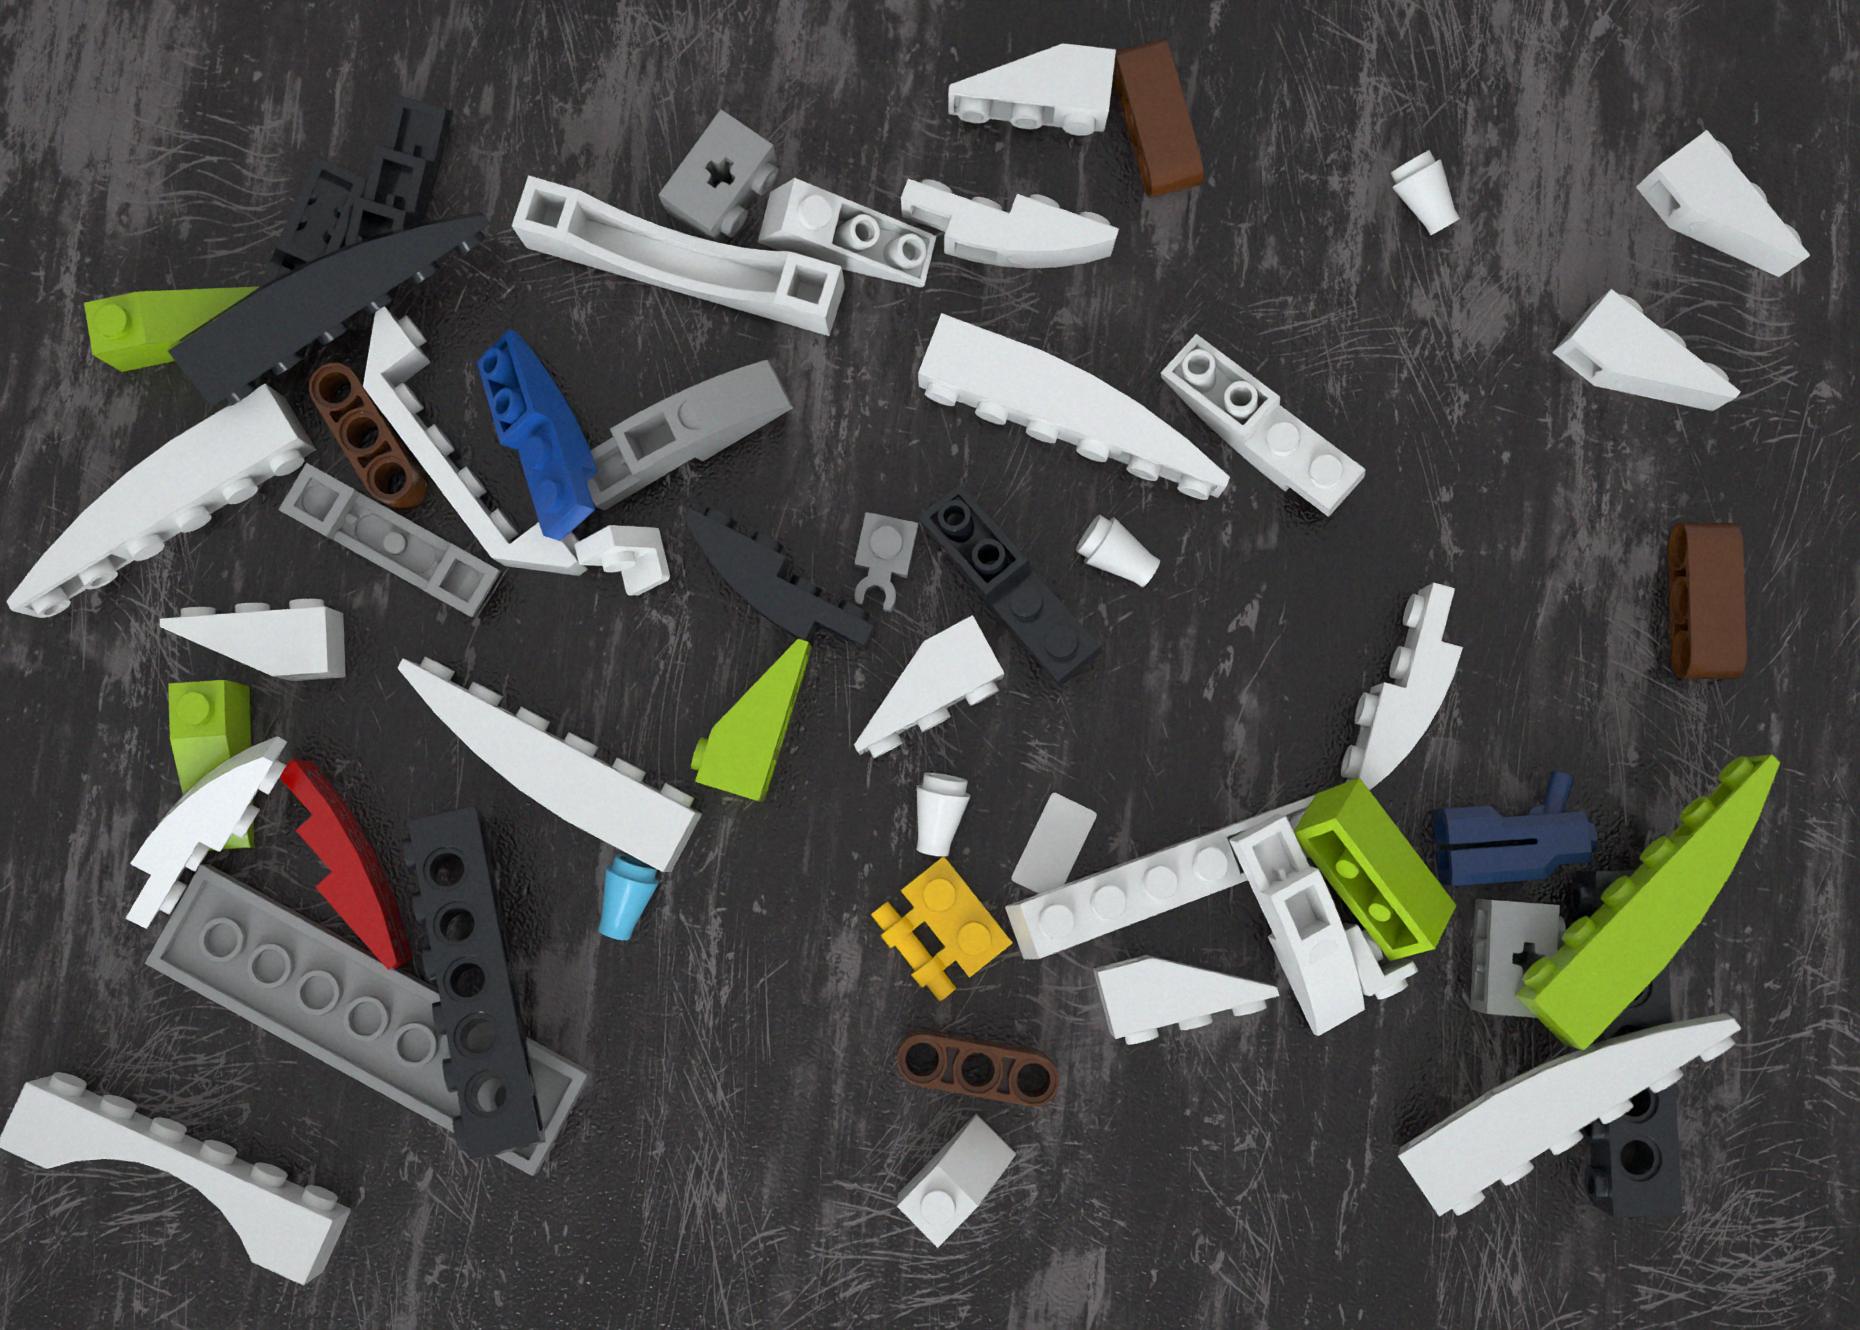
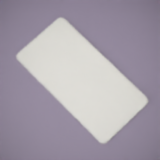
(1054, 844)

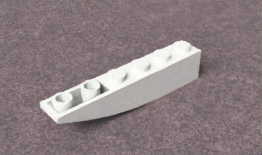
(1059, 402)
(167, 495)
(560, 772)
(1135, 888)
(1548, 1107)

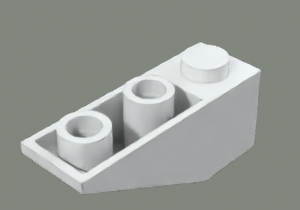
(1050, 88)
(1714, 202)
(845, 234)
(1629, 353)
(282, 643)
(941, 673)
(1160, 992)

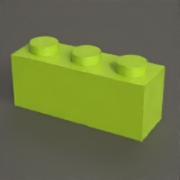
(1375, 870)

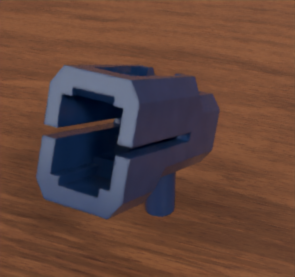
(1545, 836)

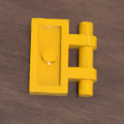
(954, 917)

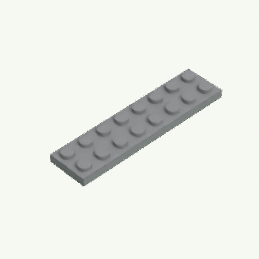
(339, 1003)

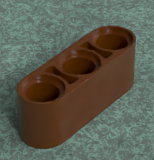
(1157, 118)
(348, 423)
(1707, 600)
(998, 1086)

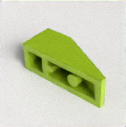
(141, 326)
(207, 728)
(750, 735)

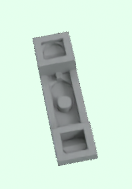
(389, 540)

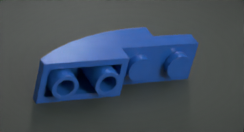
(541, 426)

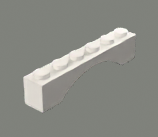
(755, 281)
(277, 1220)

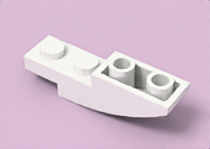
(1027, 237)
(1259, 428)
(1400, 713)
(202, 820)
(1303, 923)

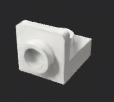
(627, 549)
(1376, 980)

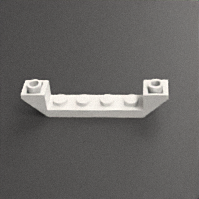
(393, 360)

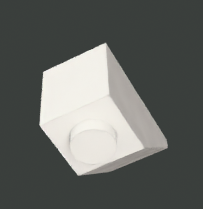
(955, 1180)

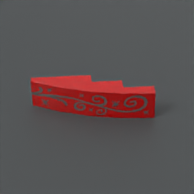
(357, 882)

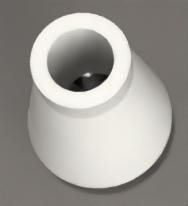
(1426, 191)
(1115, 550)
(939, 811)

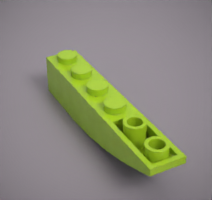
(1650, 913)

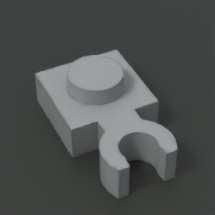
(885, 551)

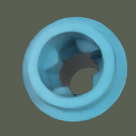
(626, 894)

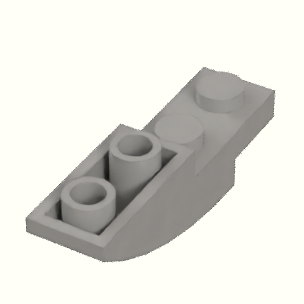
(685, 427)

